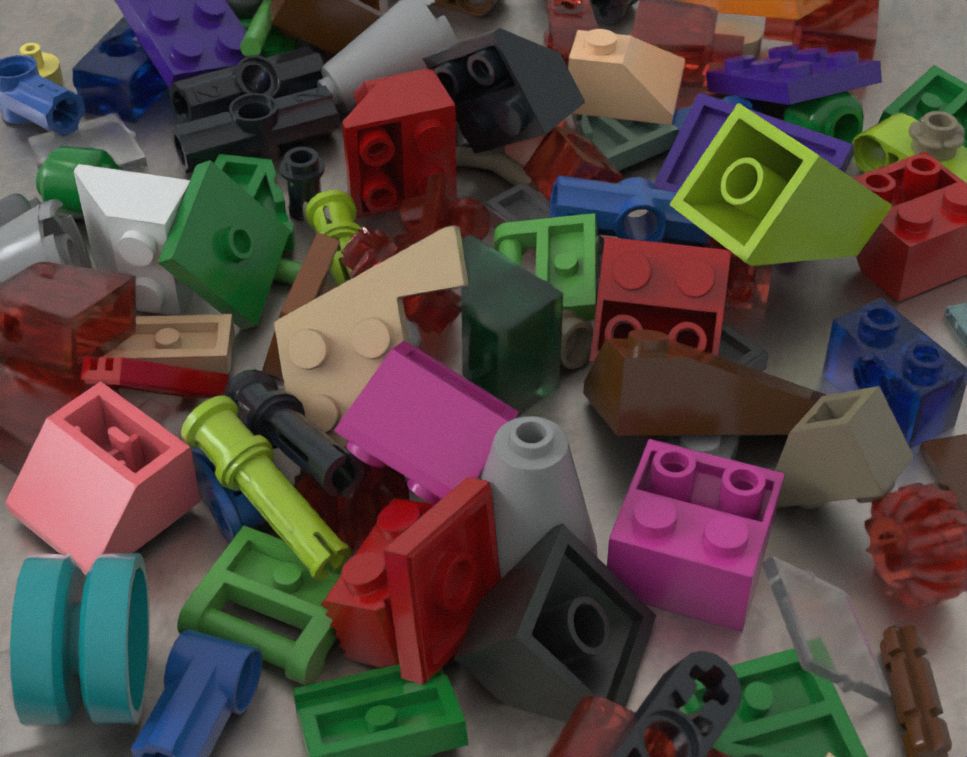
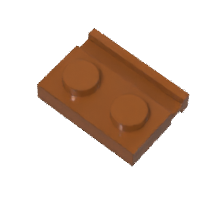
(307, 286)

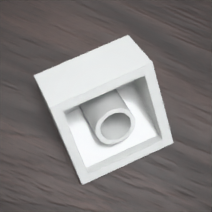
(128, 227)

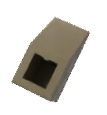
(843, 451)

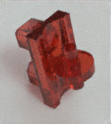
(434, 211)

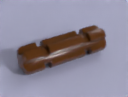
(914, 693)

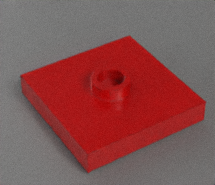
(440, 575)

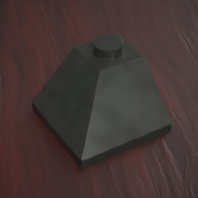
(557, 631)

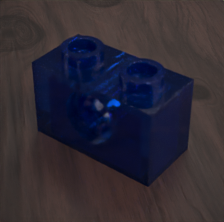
(118, 76)
(914, 372)

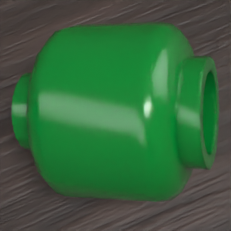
(831, 115)
(57, 178)

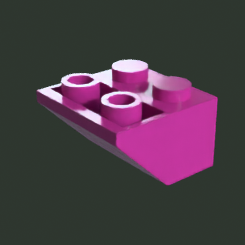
(423, 422)
(695, 533)

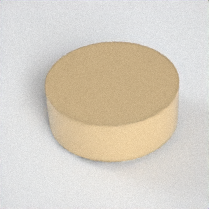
(743, 27)

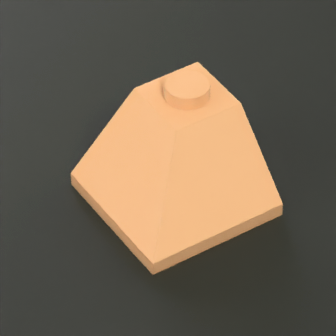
(625, 77)

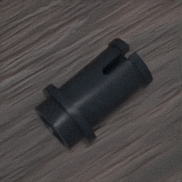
(302, 171)

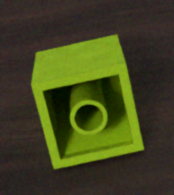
(776, 197)

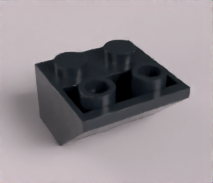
(505, 88)

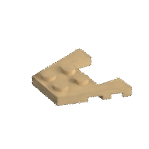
(345, 334)

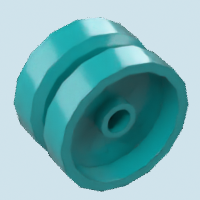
(80, 640)

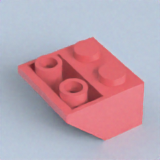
(103, 478)

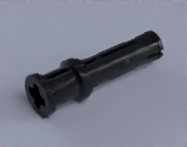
(283, 423)

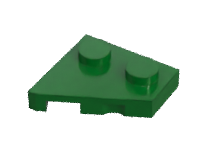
(784, 712)

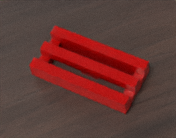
(153, 377)

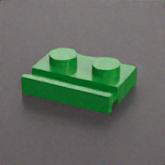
(380, 716)

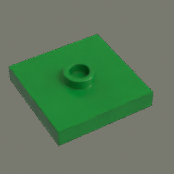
(224, 245)

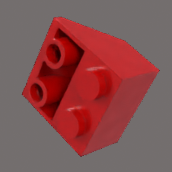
(399, 140)
(924, 231)
(661, 290)

